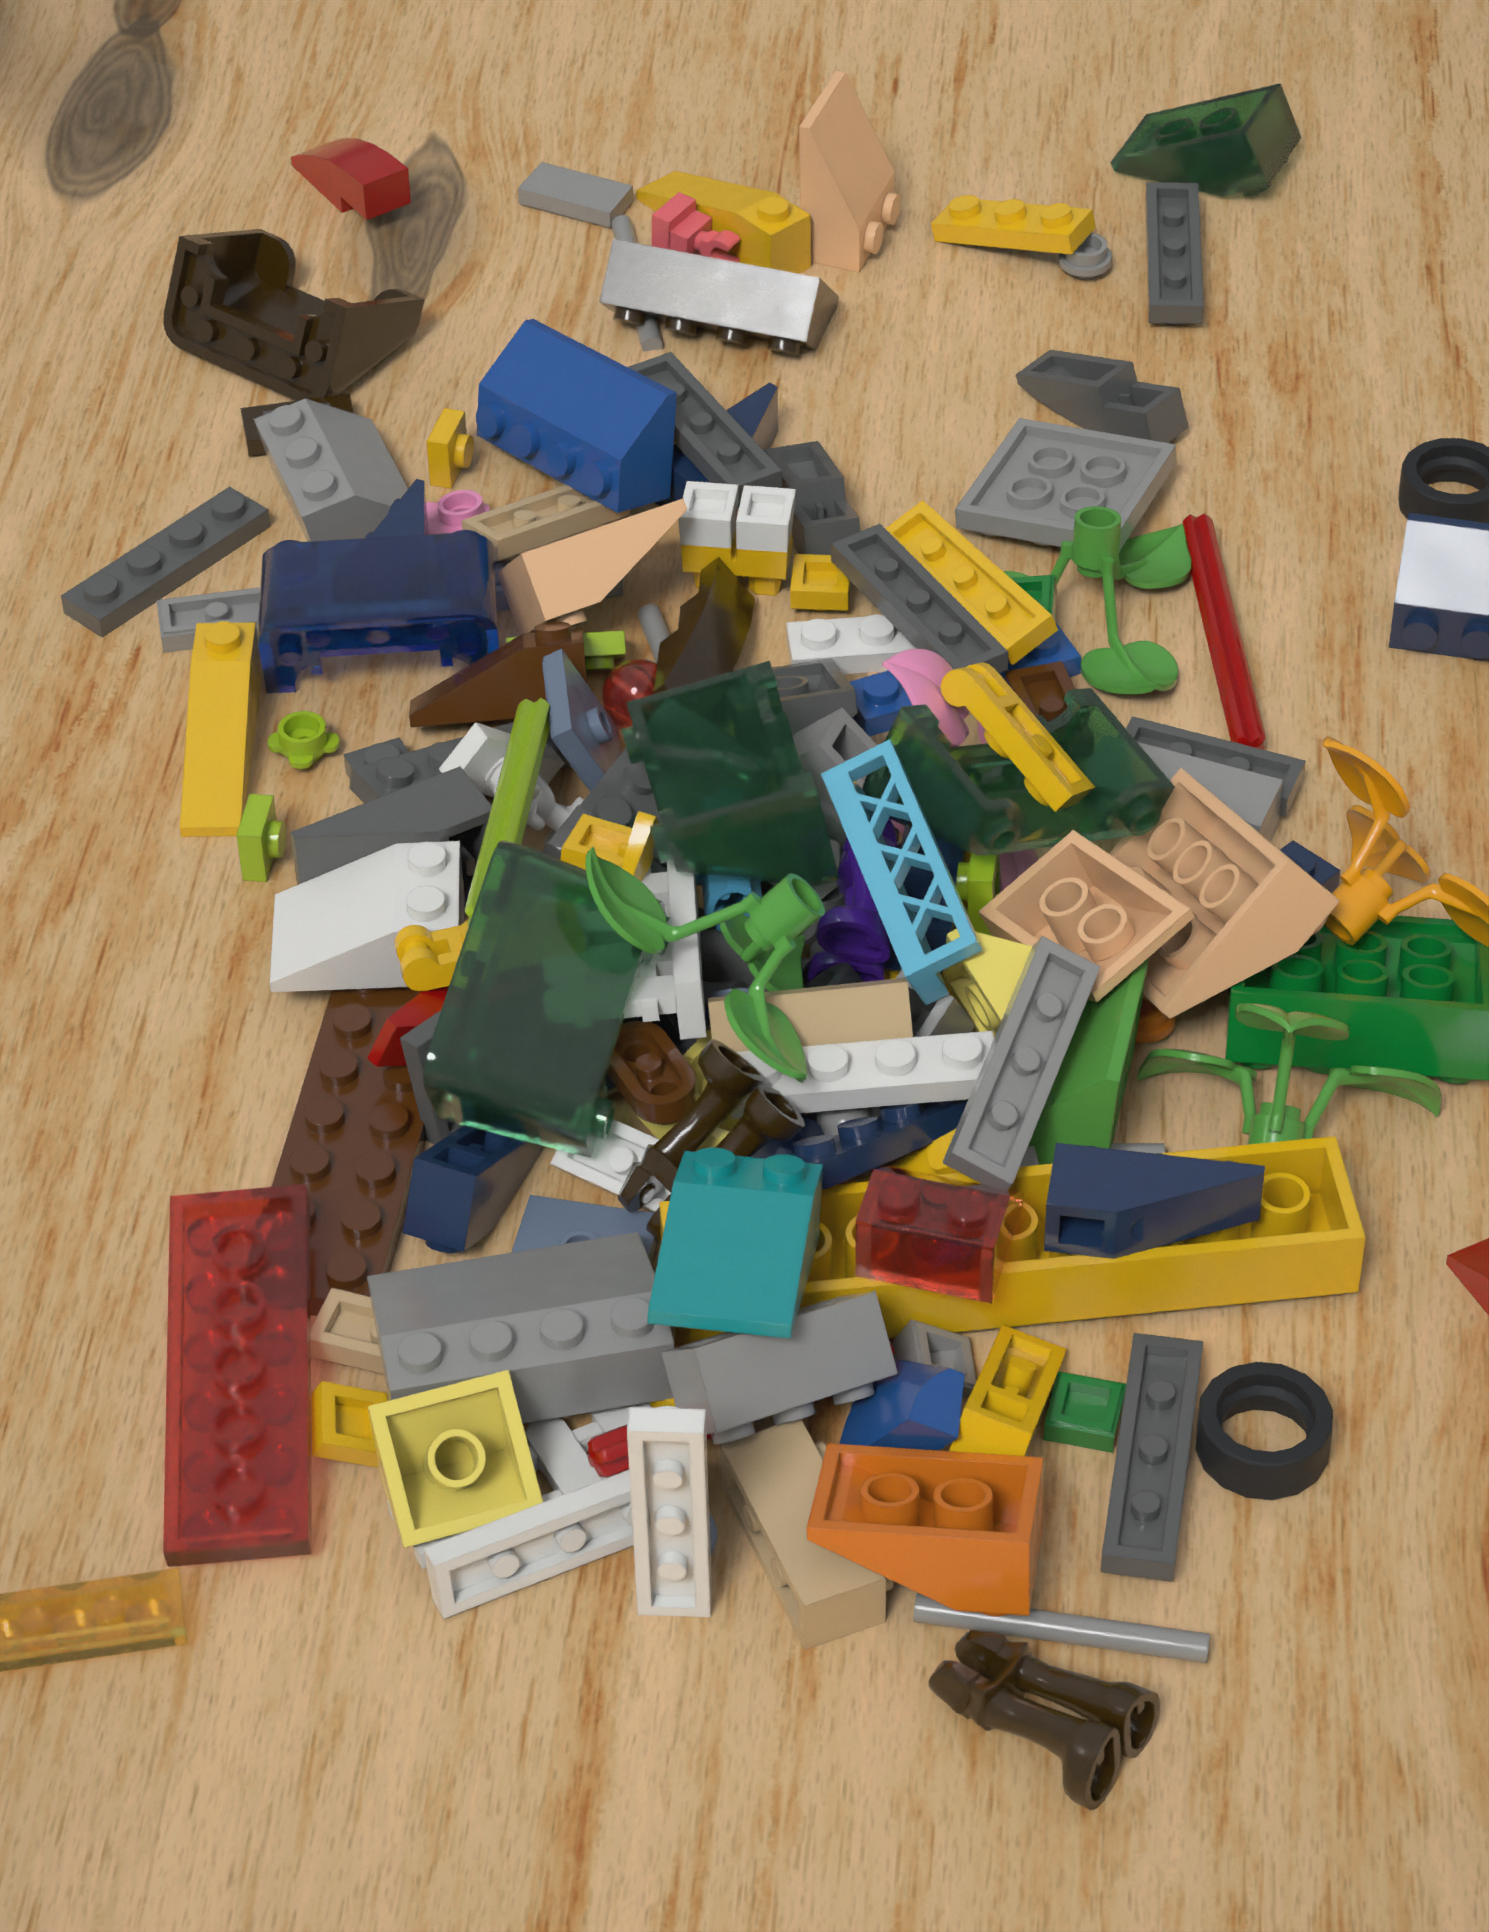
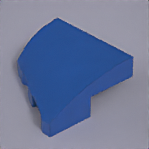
(908, 1409)

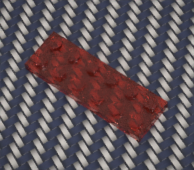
(238, 1377)

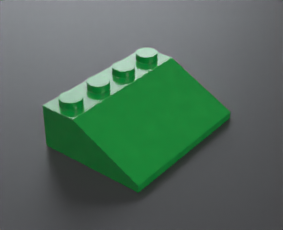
(1404, 989)

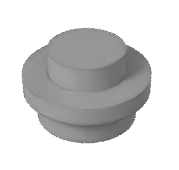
(1089, 258)

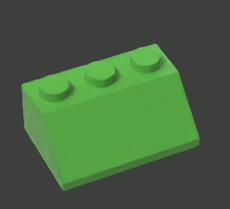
(1093, 1073)

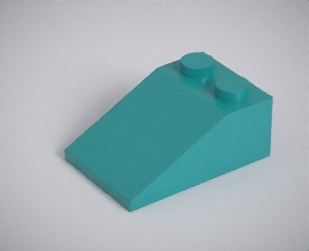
(737, 1243)

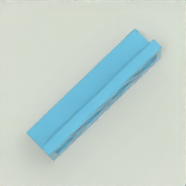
(886, 878)

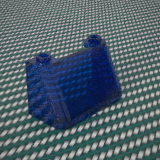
(375, 600)

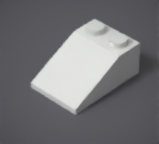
(345, 922)

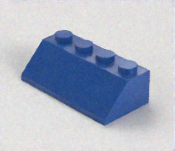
(580, 418)

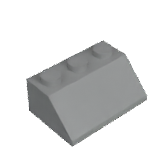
(330, 469)

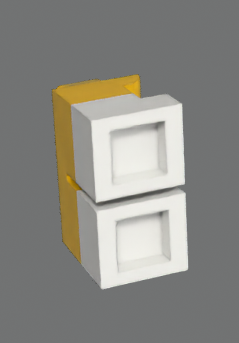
(750, 546)

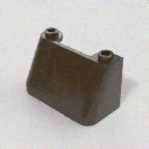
(239, 310)

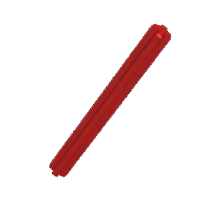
(1223, 633)

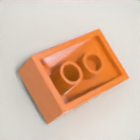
(935, 1521)

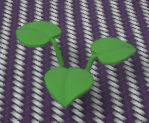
(1145, 562)
(766, 941)
(1276, 1119)

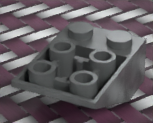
(428, 811)

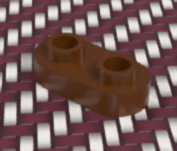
(652, 1073)

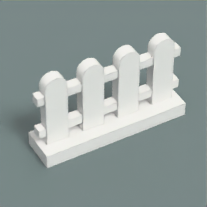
(676, 979)
(573, 1525)

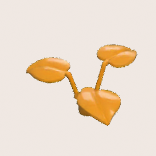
(1379, 846)

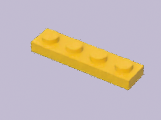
(974, 581)

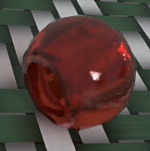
(626, 683)

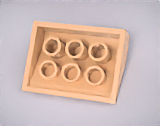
(1242, 889)

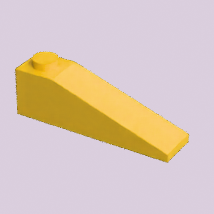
(770, 227)
(220, 727)

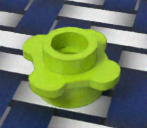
(303, 739)

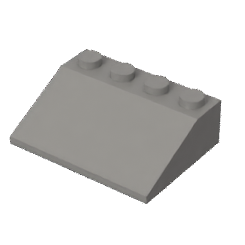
(554, 1316)

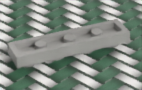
(1021, 1065)

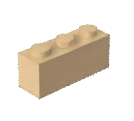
(771, 1491)

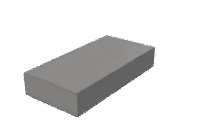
(575, 194)

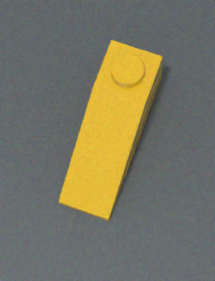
(1009, 1395)

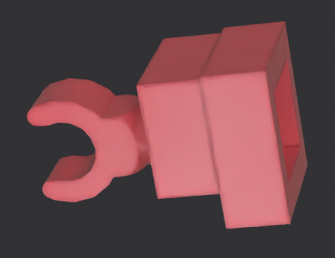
(686, 230)

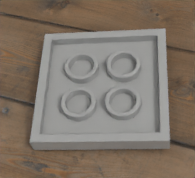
(1053, 471)

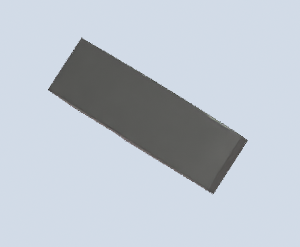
(1104, 396)
(820, 499)

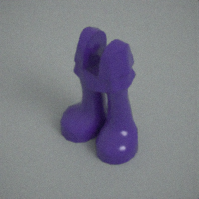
(854, 930)

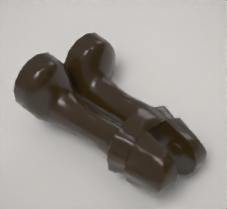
(729, 1084)
(991, 1692)

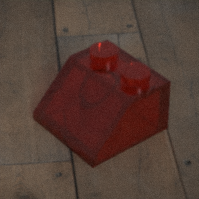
(935, 1232)

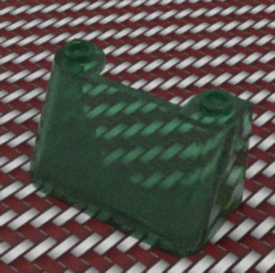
(730, 781)
(981, 797)
(533, 1007)

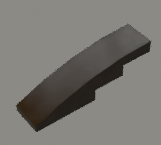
(708, 632)

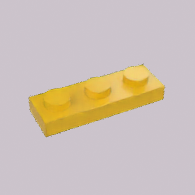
(1013, 224)

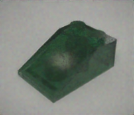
(1219, 143)

